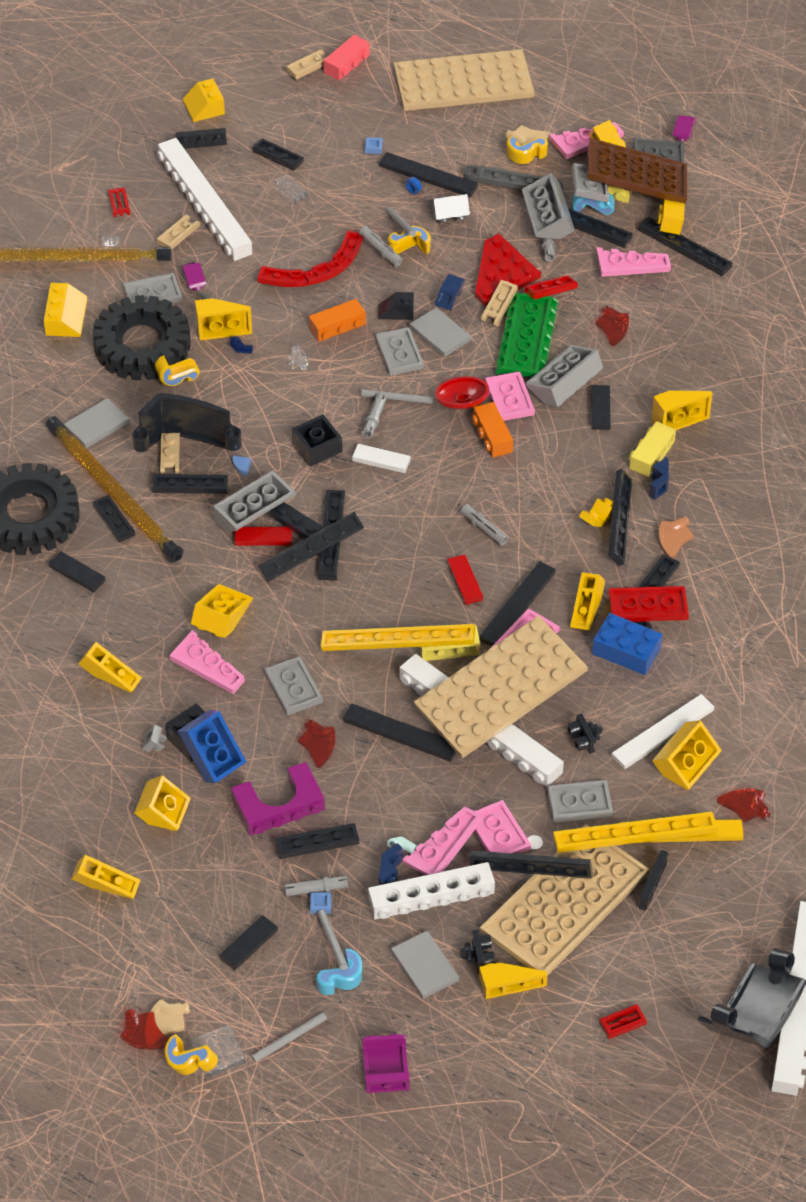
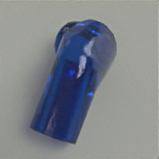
(239, 347)

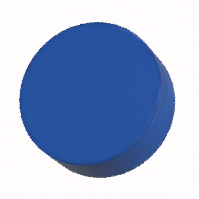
(413, 185)

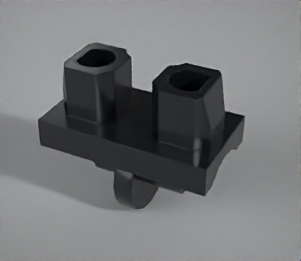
(588, 732)
(475, 951)

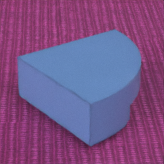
(242, 464)

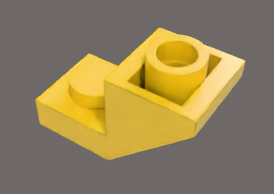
(600, 512)

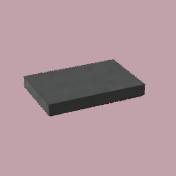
(667, 149)

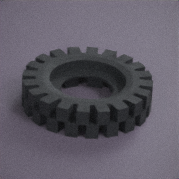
(114, 323)
(56, 523)

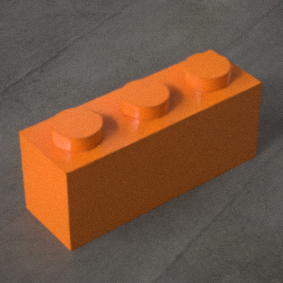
(337, 320)
(492, 429)

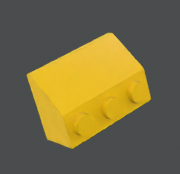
(64, 311)
(687, 754)

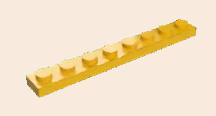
(398, 637)
(634, 832)

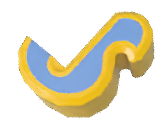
(525, 153)
(405, 241)
(176, 373)
(188, 1061)

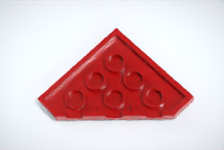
(505, 263)

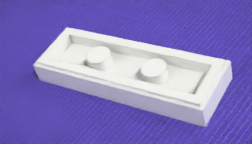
(381, 458)

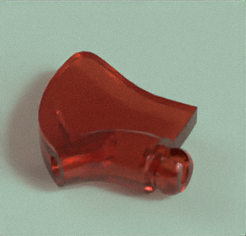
(613, 324)
(318, 741)
(746, 803)
(142, 1031)

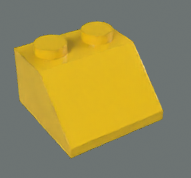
(204, 101)
(162, 804)

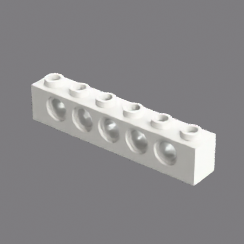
(440, 883)

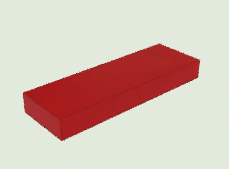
(551, 287)
(263, 536)
(465, 579)

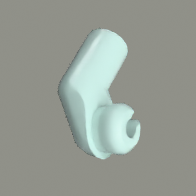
(403, 842)

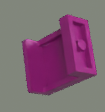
(385, 1063)

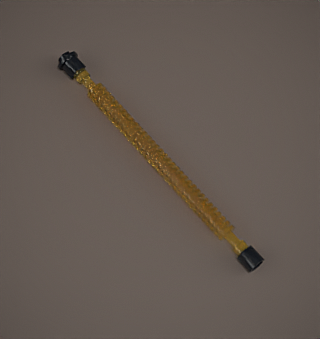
(160, 254)
(115, 490)

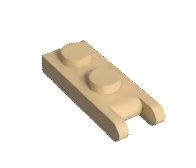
(306, 65)
(177, 232)
(500, 301)
(170, 451)

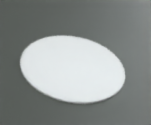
(535, 841)

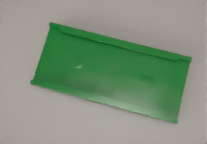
(527, 335)

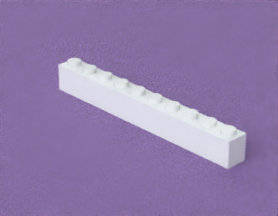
(204, 199)
(510, 742)
(792, 1038)

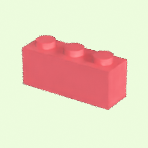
(346, 57)

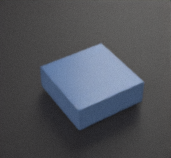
(373, 145)
(320, 901)

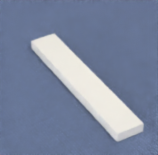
(661, 732)

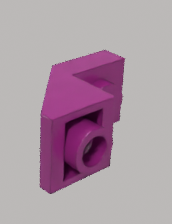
(684, 127)
(194, 275)

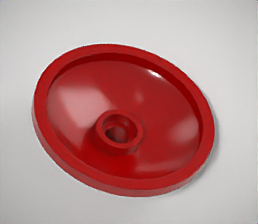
(462, 392)

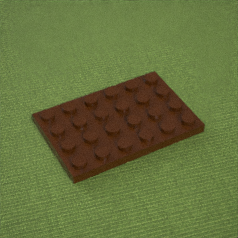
(636, 171)

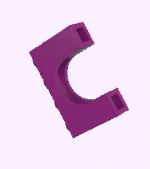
(261, 817)

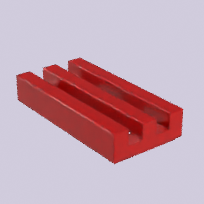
(119, 211)
(623, 1025)

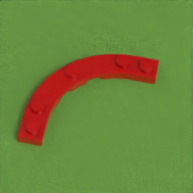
(297, 278)

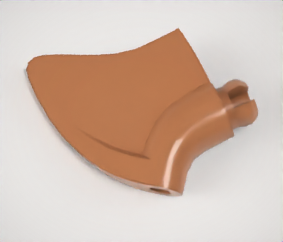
(674, 535)

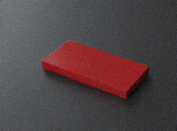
(649, 603)

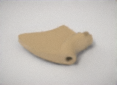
(526, 135)
(170, 1016)

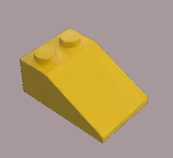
(222, 319)
(681, 408)
(220, 610)

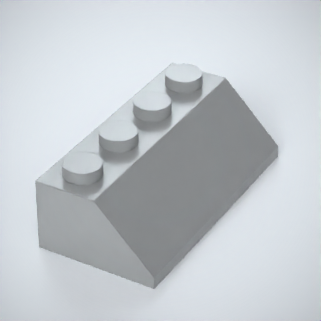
(548, 208)
(565, 375)
(252, 502)

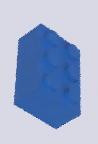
(627, 644)
(212, 746)

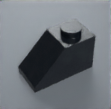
(397, 306)

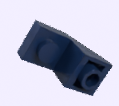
(448, 292)
(660, 478)
(389, 861)

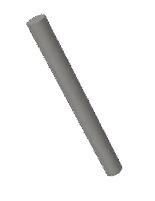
(401, 221)
(398, 396)
(332, 940)
(289, 1037)

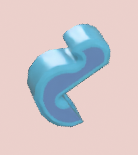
(603, 207)
(342, 979)

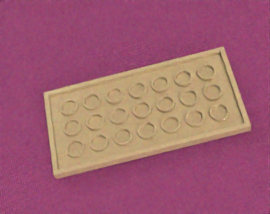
(463, 80)
(500, 686)
(558, 912)

